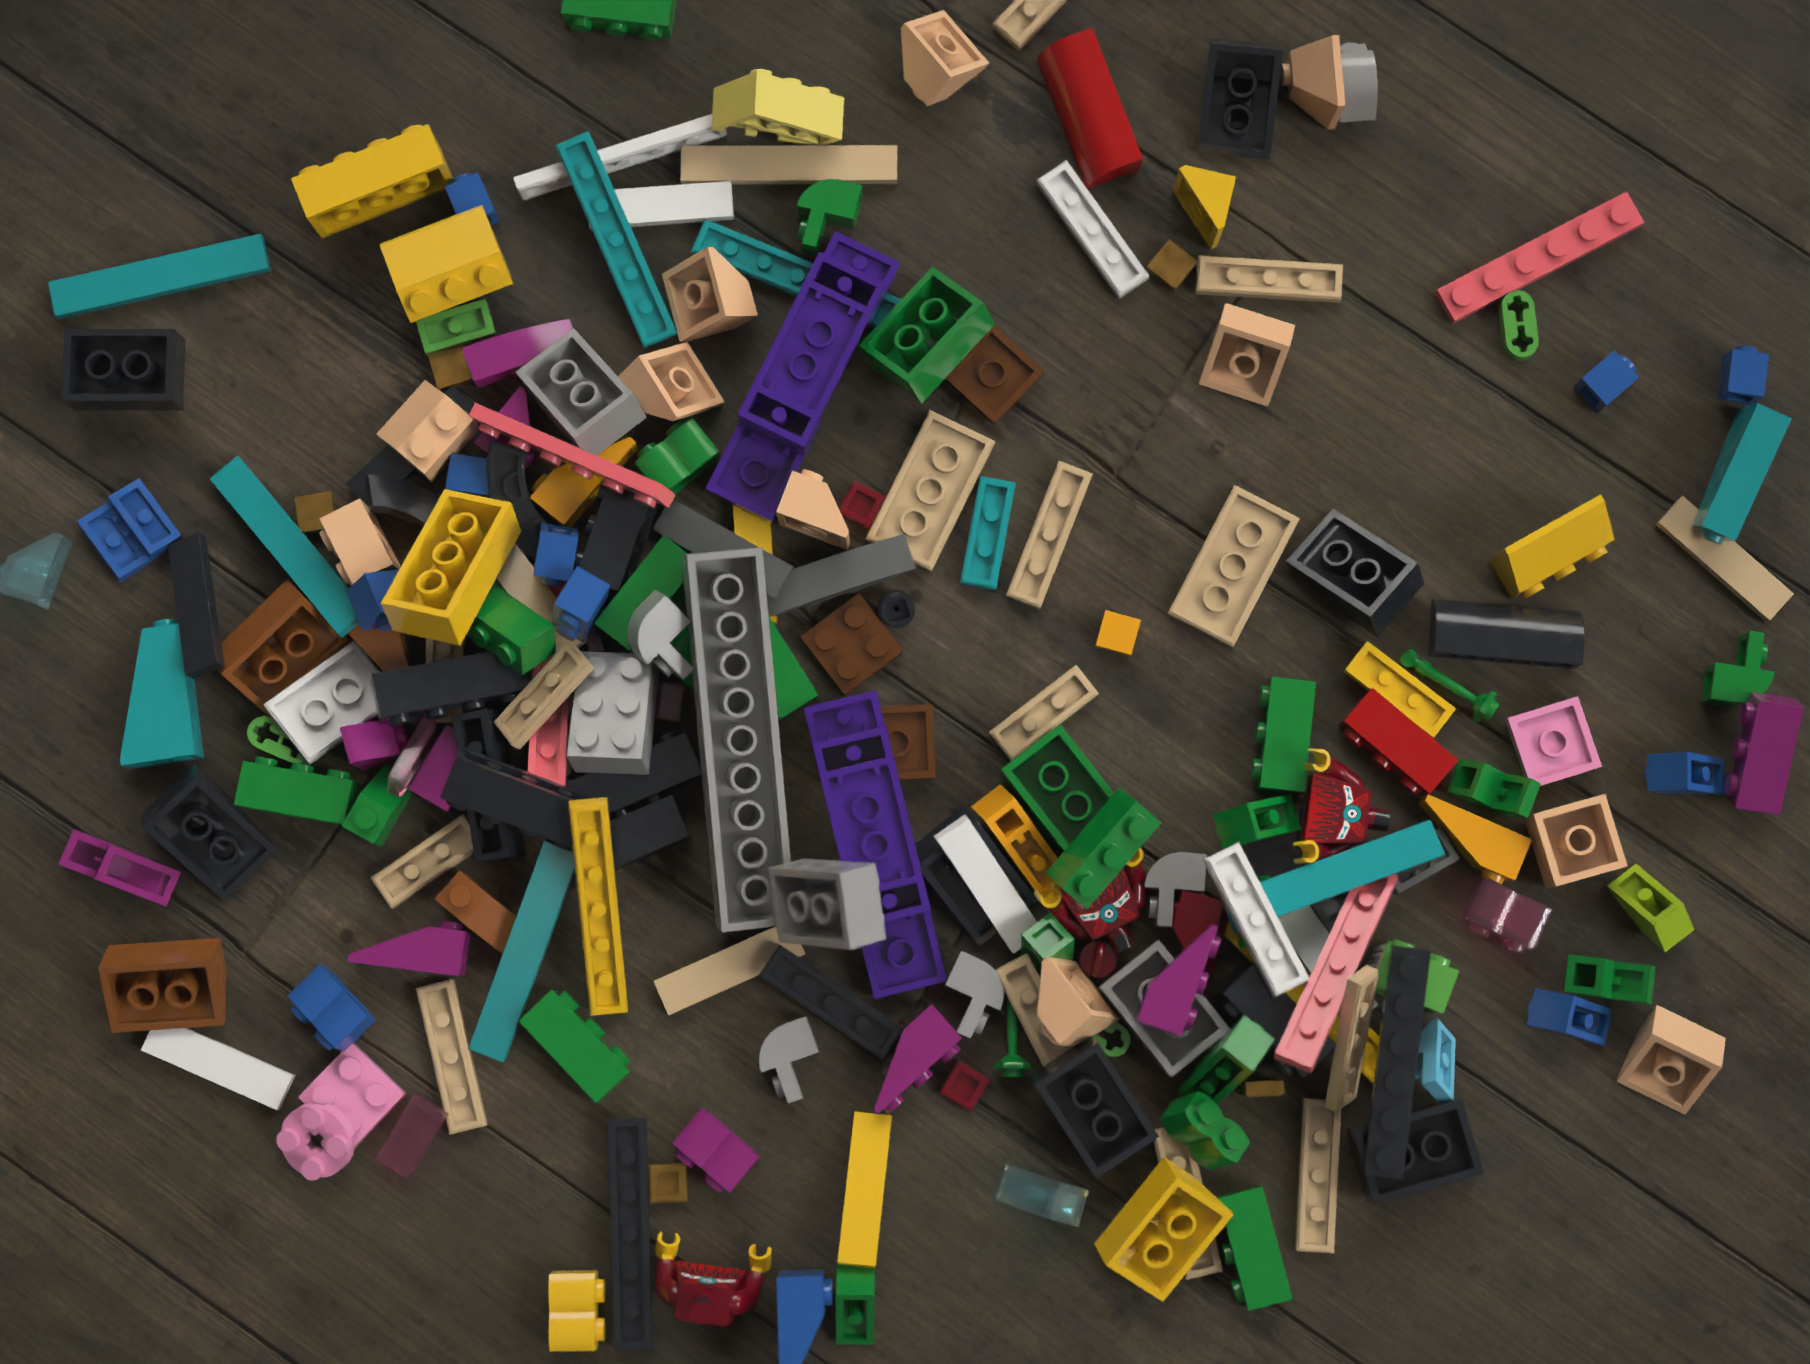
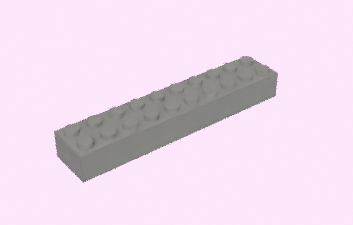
(737, 732)

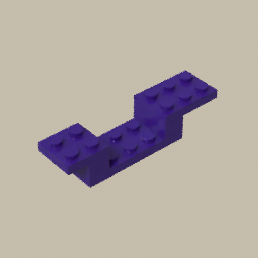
(801, 374)
(875, 828)

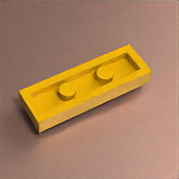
(1399, 687)

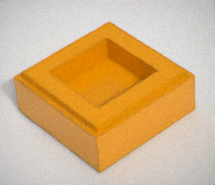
(1118, 633)

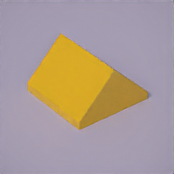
(1205, 199)

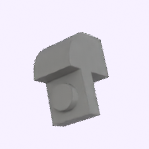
(1359, 83)
(652, 630)
(1170, 874)
(981, 984)
(781, 1048)

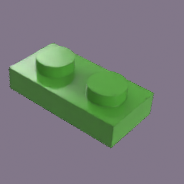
(456, 327)

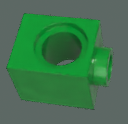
(1045, 940)

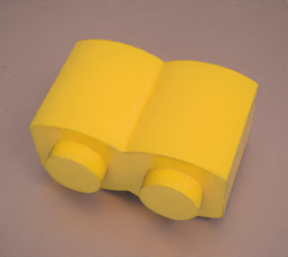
(574, 1310)

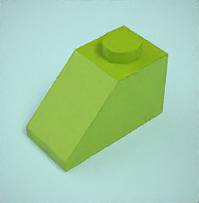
(1652, 907)

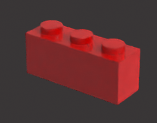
(1397, 743)

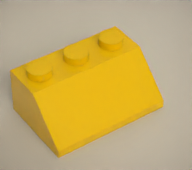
(446, 263)
(1554, 549)
(1162, 1229)

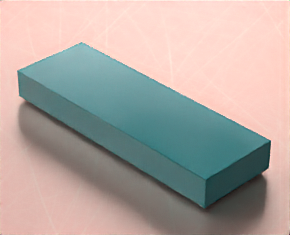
(987, 533)

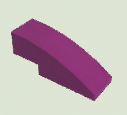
(507, 353)
(119, 867)

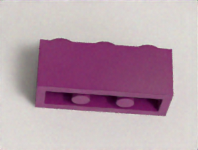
(1763, 752)

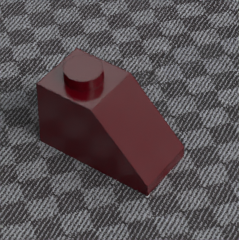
(1193, 915)

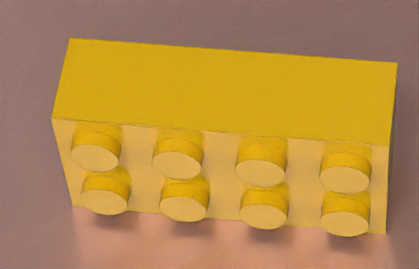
(372, 180)
(451, 567)

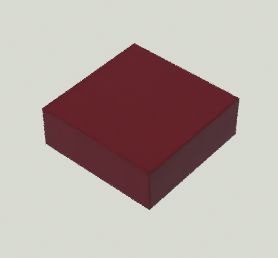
(861, 505)
(964, 1085)

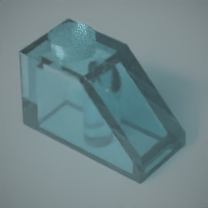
(35, 570)
(1042, 1195)

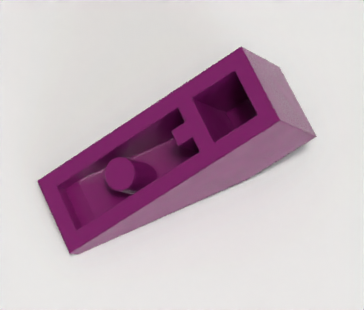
(426, 950)

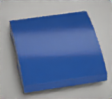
(129, 530)

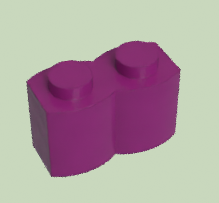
(715, 1150)

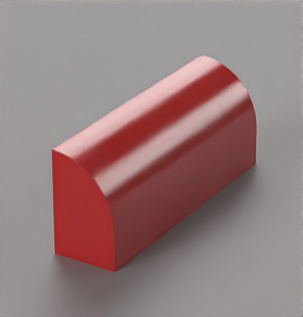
(1089, 108)

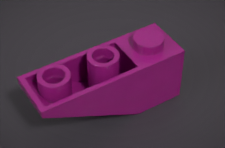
(1171, 993)
(919, 1048)

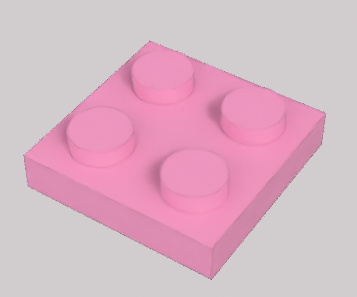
(1553, 742)
(357, 1089)

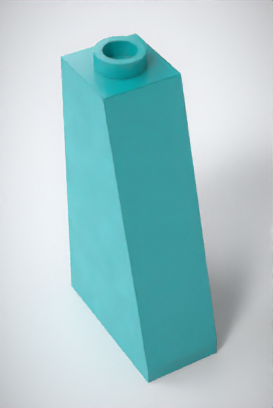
(1740, 471)
(162, 704)

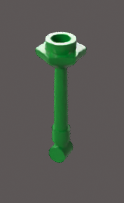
(1482, 706)
(1012, 1064)

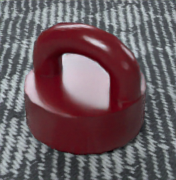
(1097, 959)

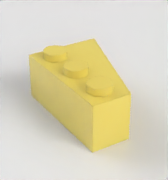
(780, 107)

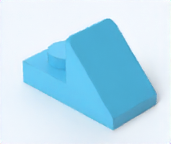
(1437, 1061)

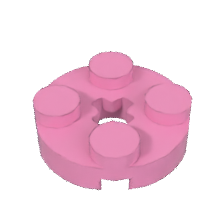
(300, 1150)

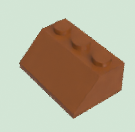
(278, 645)
(164, 985)

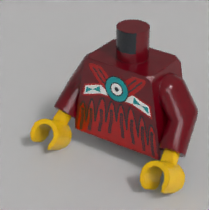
(1335, 810)
(1108, 913)
(706, 1291)

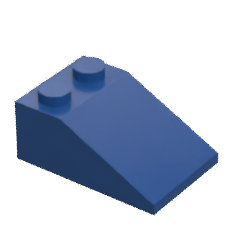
(800, 1309)

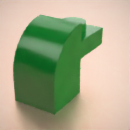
(827, 202)
(1731, 684)
(1492, 789)
(1609, 979)

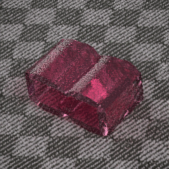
(1506, 915)

